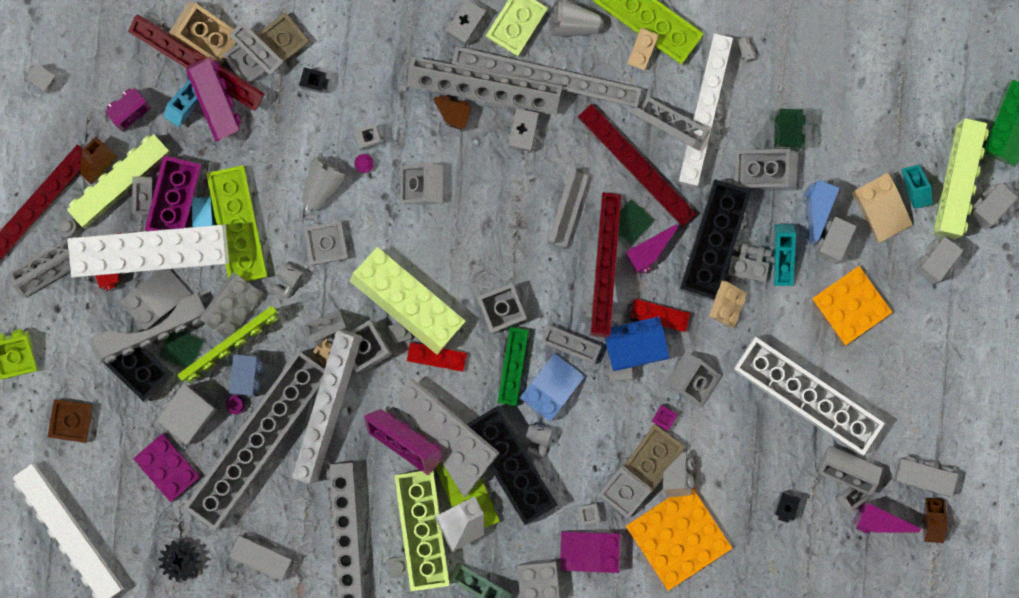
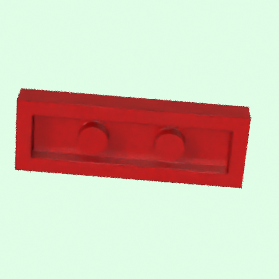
(669, 317)
(445, 359)

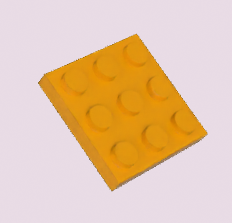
(851, 305)

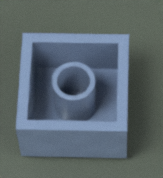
(245, 375)

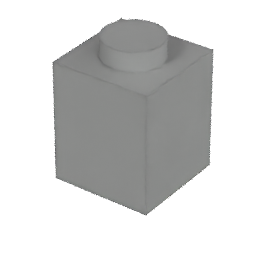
(41, 78)

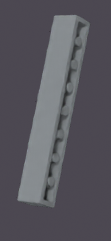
(327, 406)

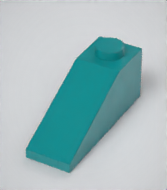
(784, 254)

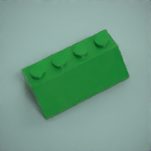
(1004, 130)

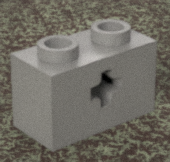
(474, 16)
(529, 121)

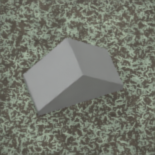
(851, 499)

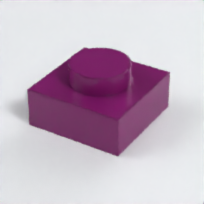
(664, 418)

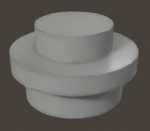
(67, 228)

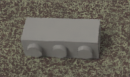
(850, 470)
(925, 476)
(260, 558)

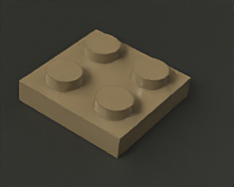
(283, 37)

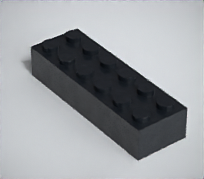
(714, 240)
(513, 467)

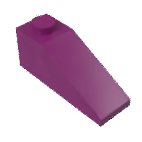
(646, 253)

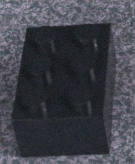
(140, 372)

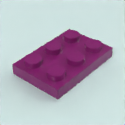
(166, 467)

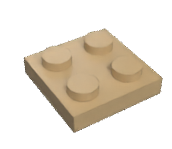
(727, 304)

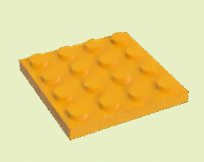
(678, 538)

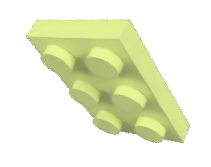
(516, 24)

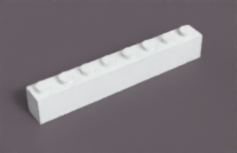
(705, 108)
(67, 532)

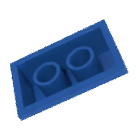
(636, 344)

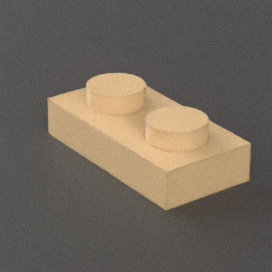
(643, 49)

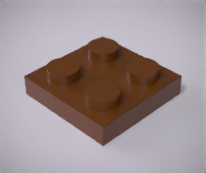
(70, 421)

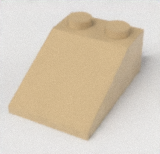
(203, 32)
(882, 207)

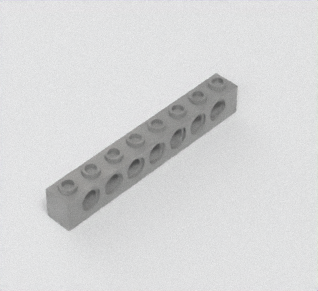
(498, 87)
(347, 472)

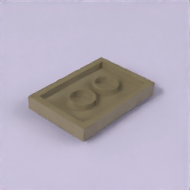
(653, 456)

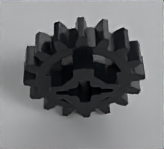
(182, 570)

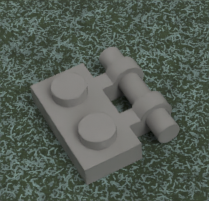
(748, 268)

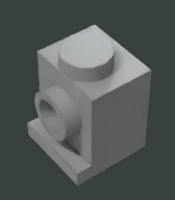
(361, 133)
(624, 374)

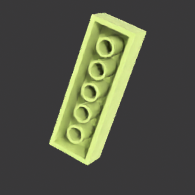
(960, 179)
(407, 300)
(421, 531)

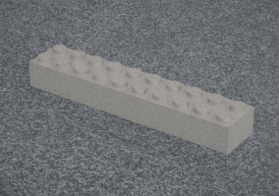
(256, 441)

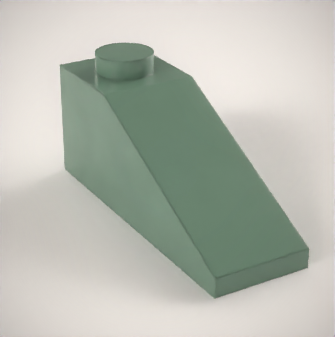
(478, 584)

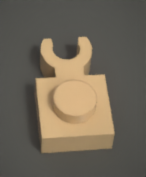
(321, 352)

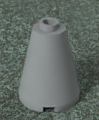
(573, 20)
(321, 183)

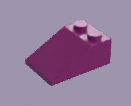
(878, 521)
(590, 552)

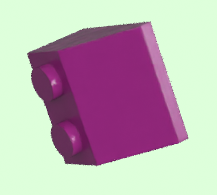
(127, 109)

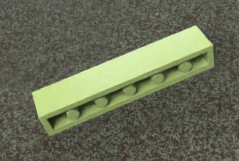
(118, 181)

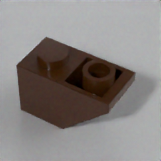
(453, 113)
(95, 159)
(934, 520)

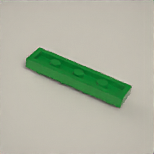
(512, 366)

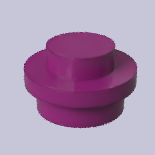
(364, 163)
(235, 404)

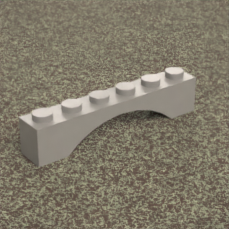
(113, 344)

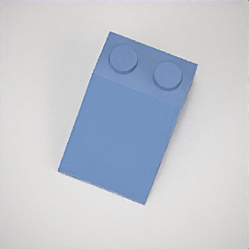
(818, 206)
(552, 387)

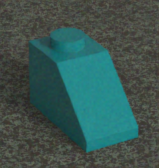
(917, 186)

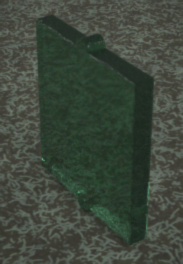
(633, 221)
(181, 348)

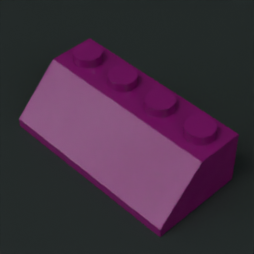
(213, 98)
(173, 194)
(403, 441)

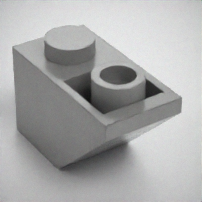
(678, 477)

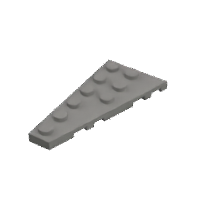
(462, 449)

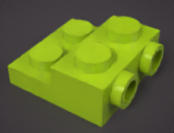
(16, 354)

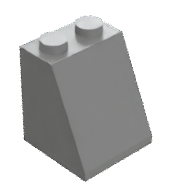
(186, 415)

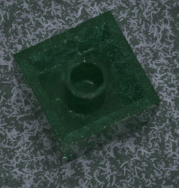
(789, 129)

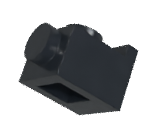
(309, 75)
(783, 500)

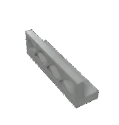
(665, 127)
(568, 208)
(45, 273)

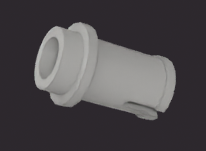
(746, 50)

